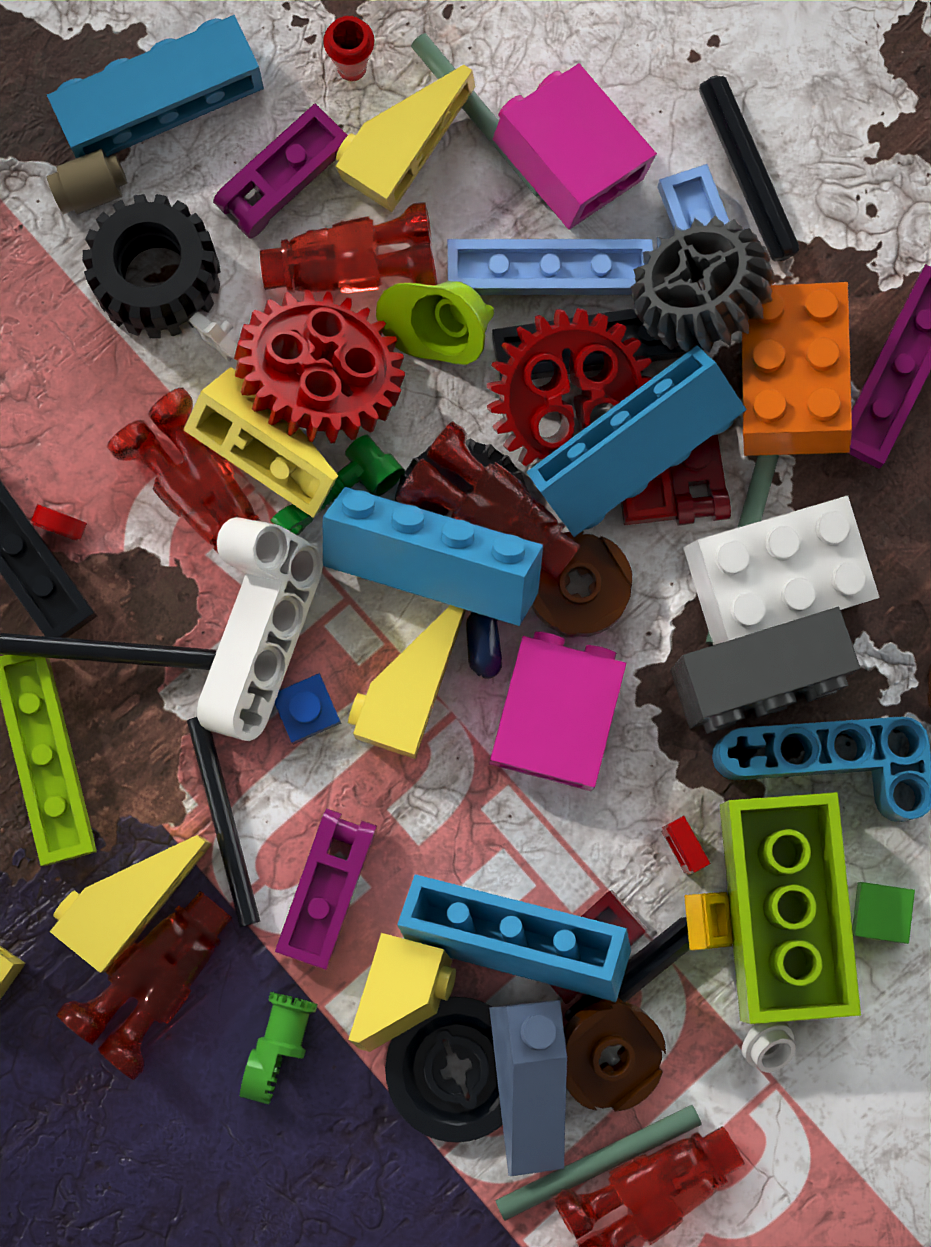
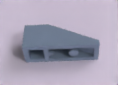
(531, 1084)

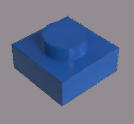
(306, 709)

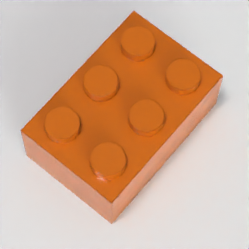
(798, 373)

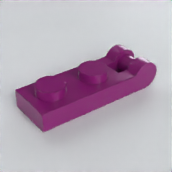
(281, 170)
(325, 891)

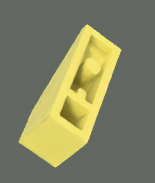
(398, 142)
(281, 462)
(404, 693)
(118, 908)

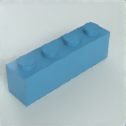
(157, 89)
(637, 440)
(432, 555)
(517, 937)

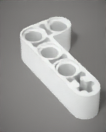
(262, 625)

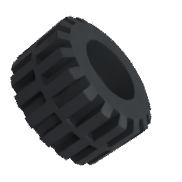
(142, 228)

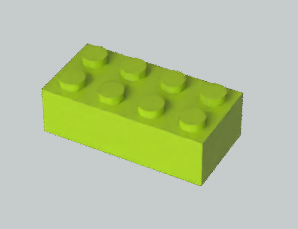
(789, 908)

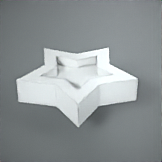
(215, 335)

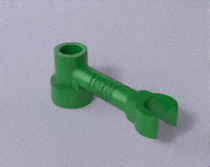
(367, 465)

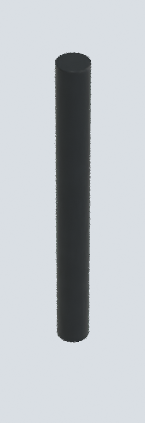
(106, 651)
(224, 824)

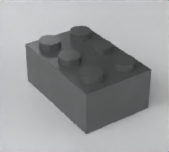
(765, 670)

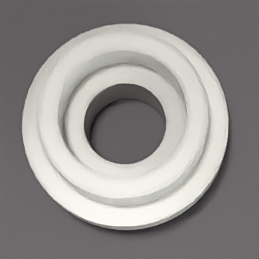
(769, 1046)

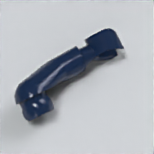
(483, 645)

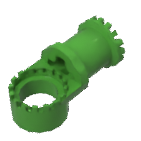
(282, 1037)

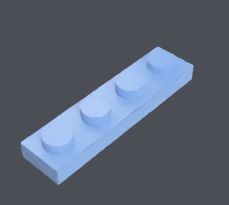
(546, 265)

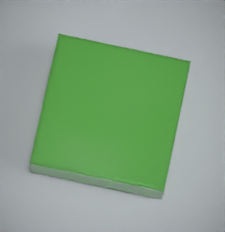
(883, 912)

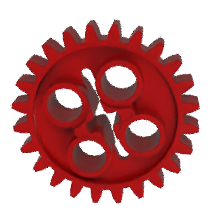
(320, 352)
(526, 404)

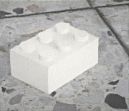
(780, 570)

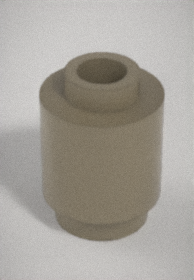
(87, 182)

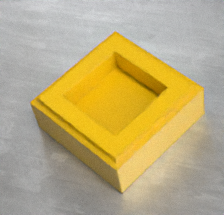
(708, 920)

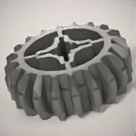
(735, 279)

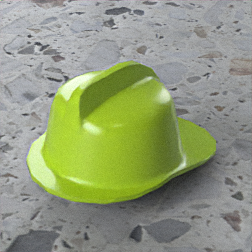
(436, 321)

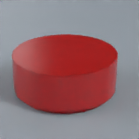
(58, 523)

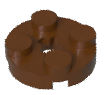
(608, 595)
(640, 1056)

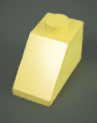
(400, 990)

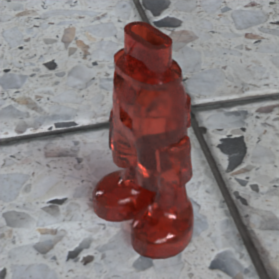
(348, 258)
(197, 488)
(496, 499)
(156, 975)
(654, 1189)

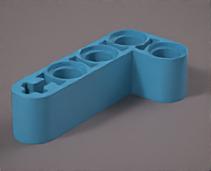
(821, 758)

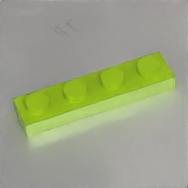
(44, 759)

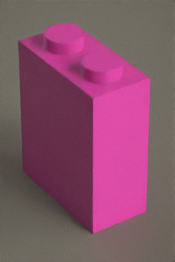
(572, 145)
(558, 711)

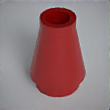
(349, 46)

